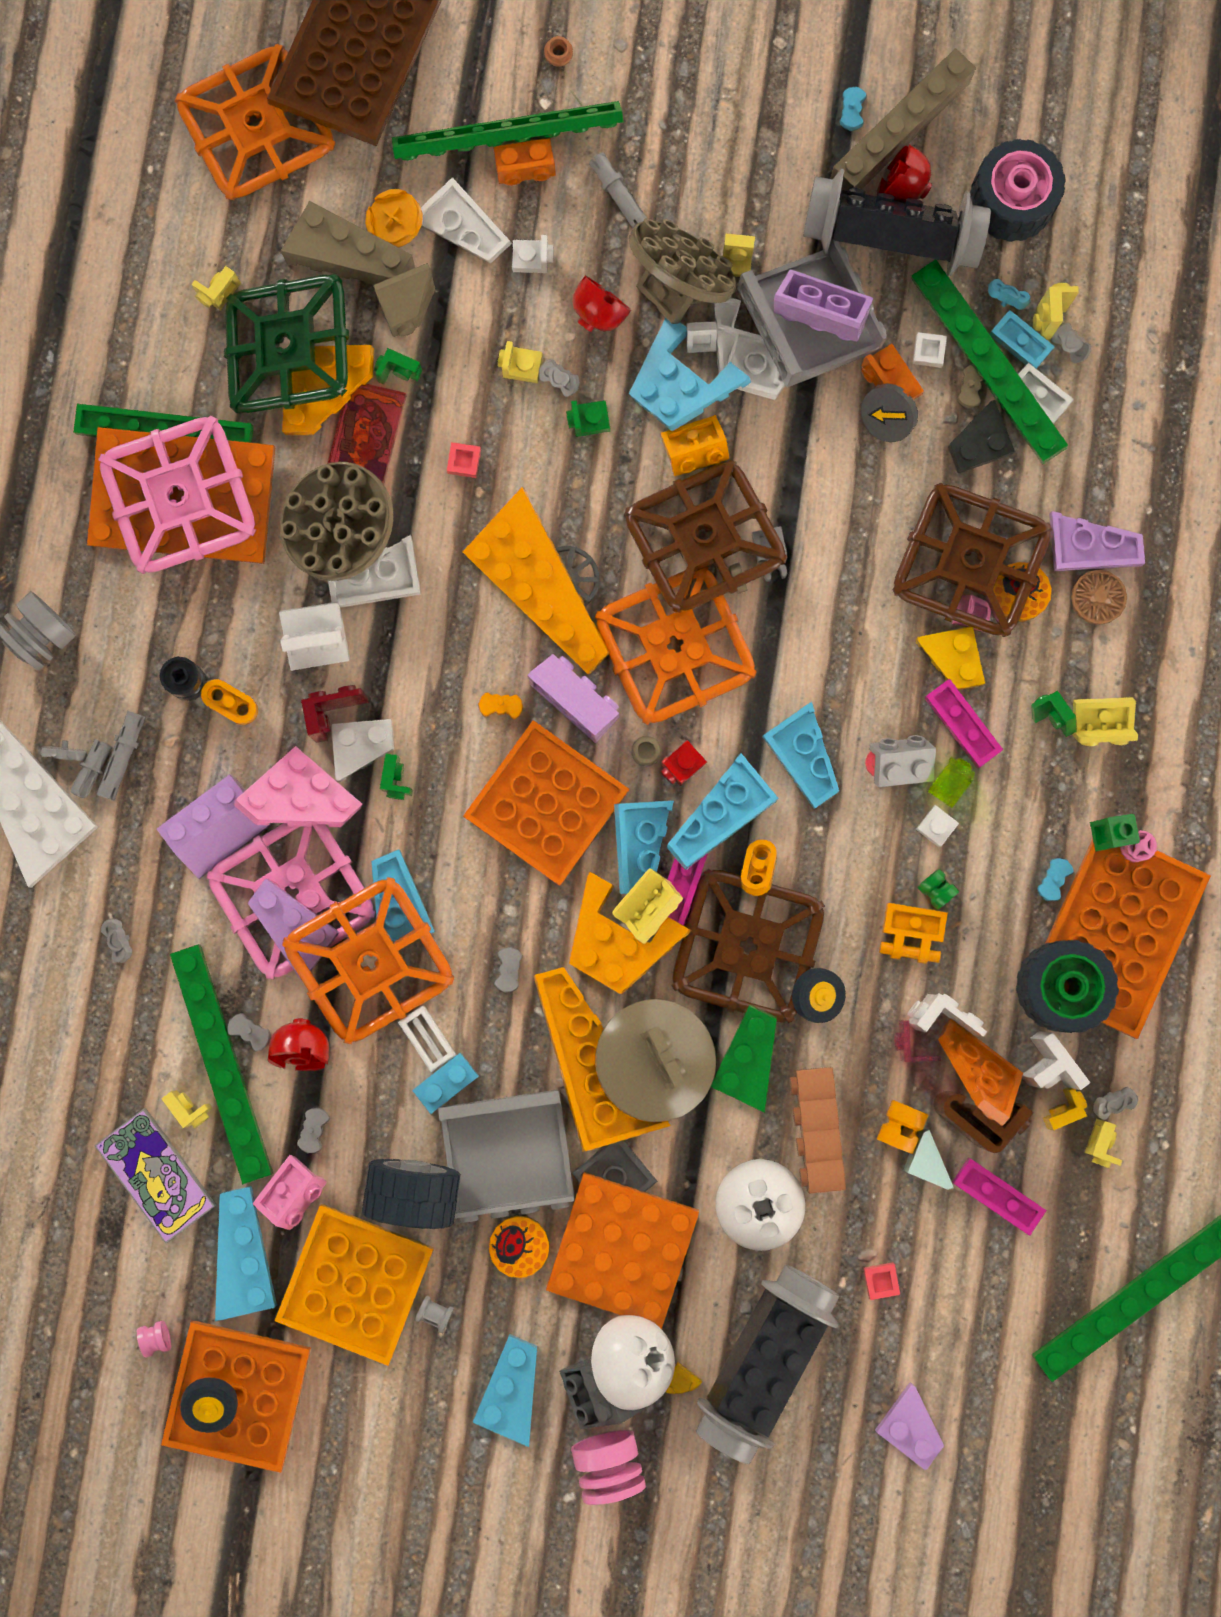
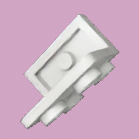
(926, 1012)

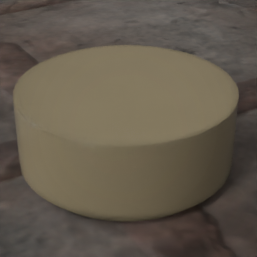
(734, 570)
(646, 751)

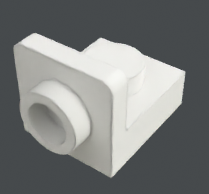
(532, 255)

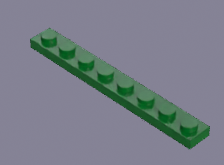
(496, 132)
(989, 362)
(221, 1064)
(1131, 1302)

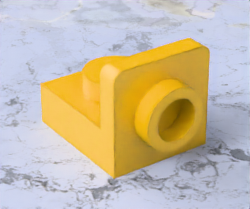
(1063, 1115)

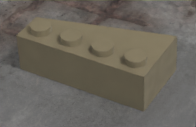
(342, 248)

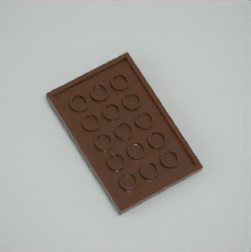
(352, 63)

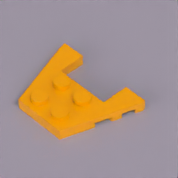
(611, 951)

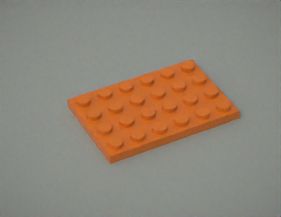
(257, 470)
(1135, 919)

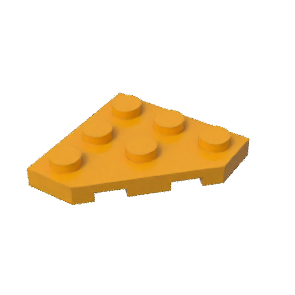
(308, 417)

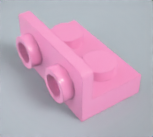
(289, 1193)

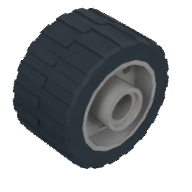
(411, 1193)

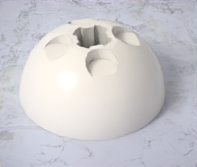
(745, 1197)
(632, 1362)

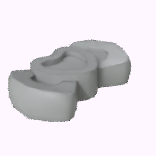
(1072, 343)
(559, 377)
(64, 752)
(117, 940)
(510, 961)
(258, 1036)
(1115, 1102)
(313, 1129)

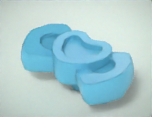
(852, 108)
(1008, 294)
(1055, 878)

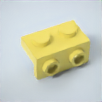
(1051, 308)
(1105, 721)
(647, 905)

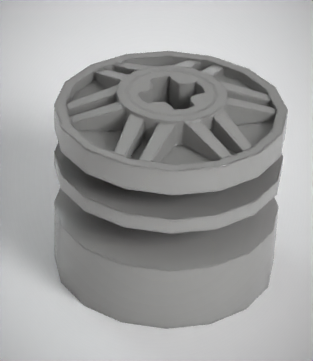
(35, 631)

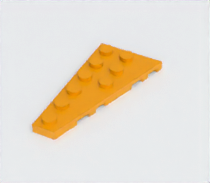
(528, 569)
(575, 1038)

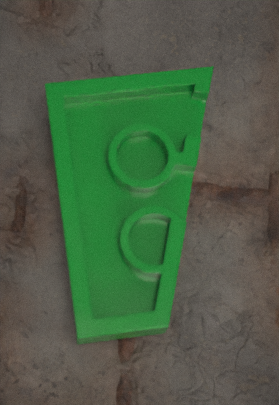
(748, 1059)

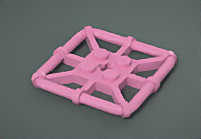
(185, 476)
(292, 874)

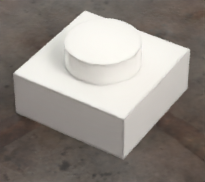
(701, 337)
(929, 350)
(937, 826)

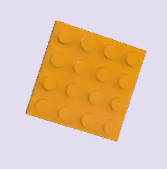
(354, 1284)

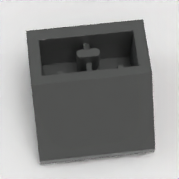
(588, 1403)

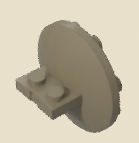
(679, 268)
(336, 521)
(655, 1060)

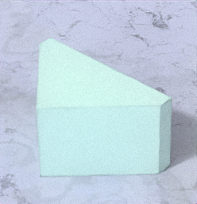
(927, 1162)

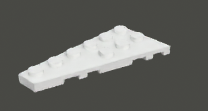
(36, 811)

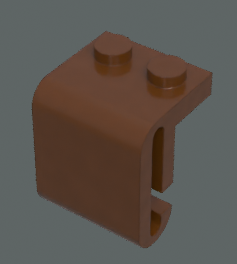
(1000, 1135)

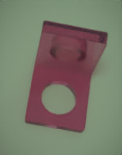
(902, 1044)

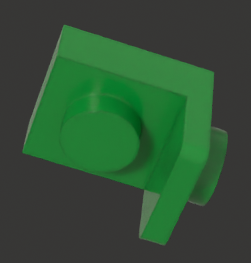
(402, 366)
(588, 418)
(1058, 712)
(392, 773)
(1114, 832)

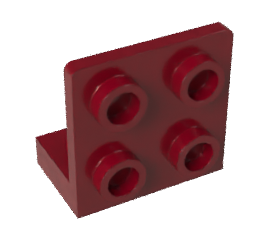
(318, 702)

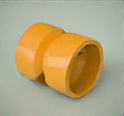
(902, 1115)

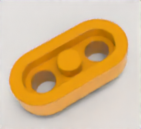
(230, 702)
(757, 869)

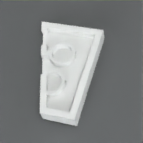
(461, 221)
(388, 578)

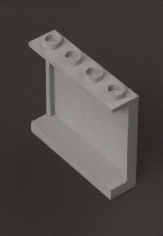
(795, 346)
(508, 1154)

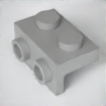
(903, 761)

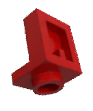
(682, 764)

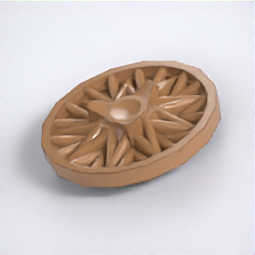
(1099, 597)

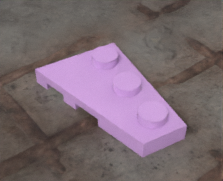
(1093, 546)

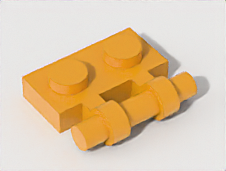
(914, 923)

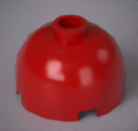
(908, 175)
(598, 306)
(299, 1045)

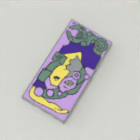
(155, 1175)

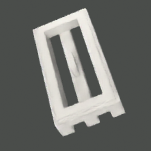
(441, 1060)

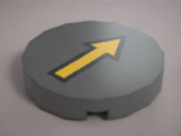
(889, 413)

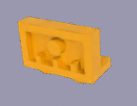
(695, 445)

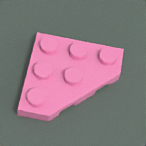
(298, 795)

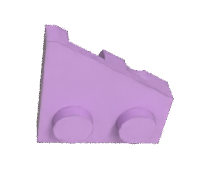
(911, 1428)

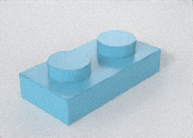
(1021, 340)
(445, 1083)

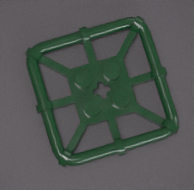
(298, 356)

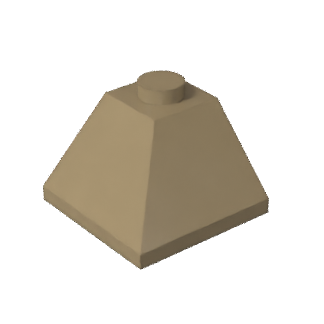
(406, 299)

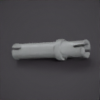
(614, 185)
(120, 756)

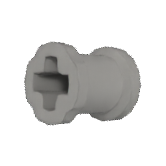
(434, 1314)

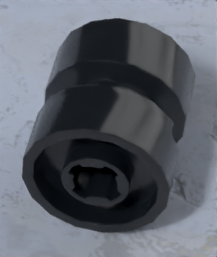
(182, 678)

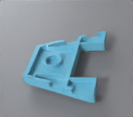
(673, 390)

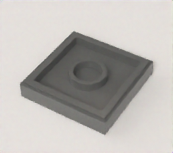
(618, 1164)

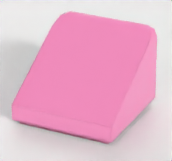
(974, 606)

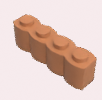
(819, 1130)

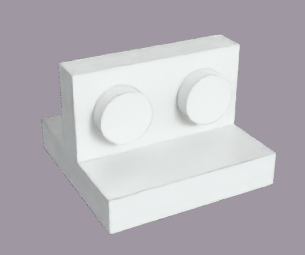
(314, 636)
(1054, 1066)

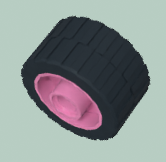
(1020, 186)

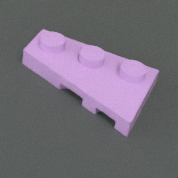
(283, 914)

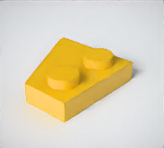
(955, 656)

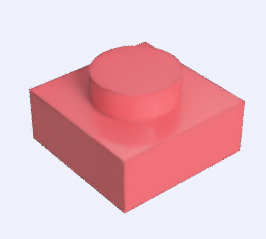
(463, 460)
(881, 1281)

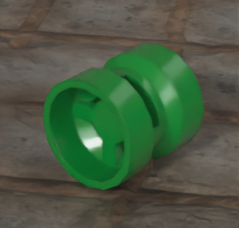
(938, 889)

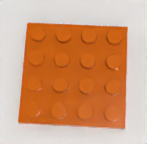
(546, 803)
(622, 1249)
(267, 1386)

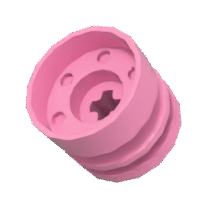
(610, 1473)

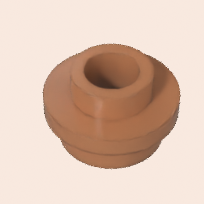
(555, 44)

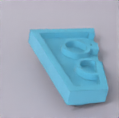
(802, 753)
(639, 839)
(395, 867)
(509, 1395)

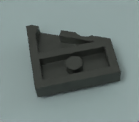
(981, 441)

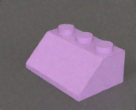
(822, 305)
(574, 696)
(210, 828)

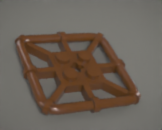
(701, 553)
(979, 577)
(738, 928)

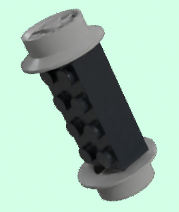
(897, 225)
(766, 1364)

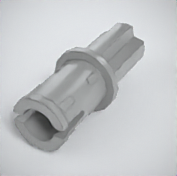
(90, 768)

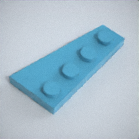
(725, 810)
(242, 1262)

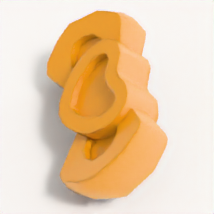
(500, 705)

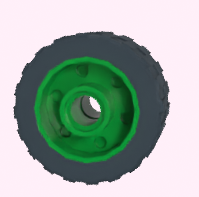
(1090, 991)

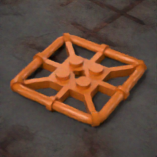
(248, 139)
(666, 662)
(373, 942)

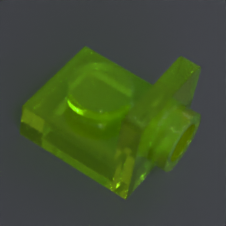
(952, 781)

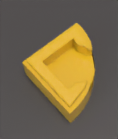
(683, 1380)

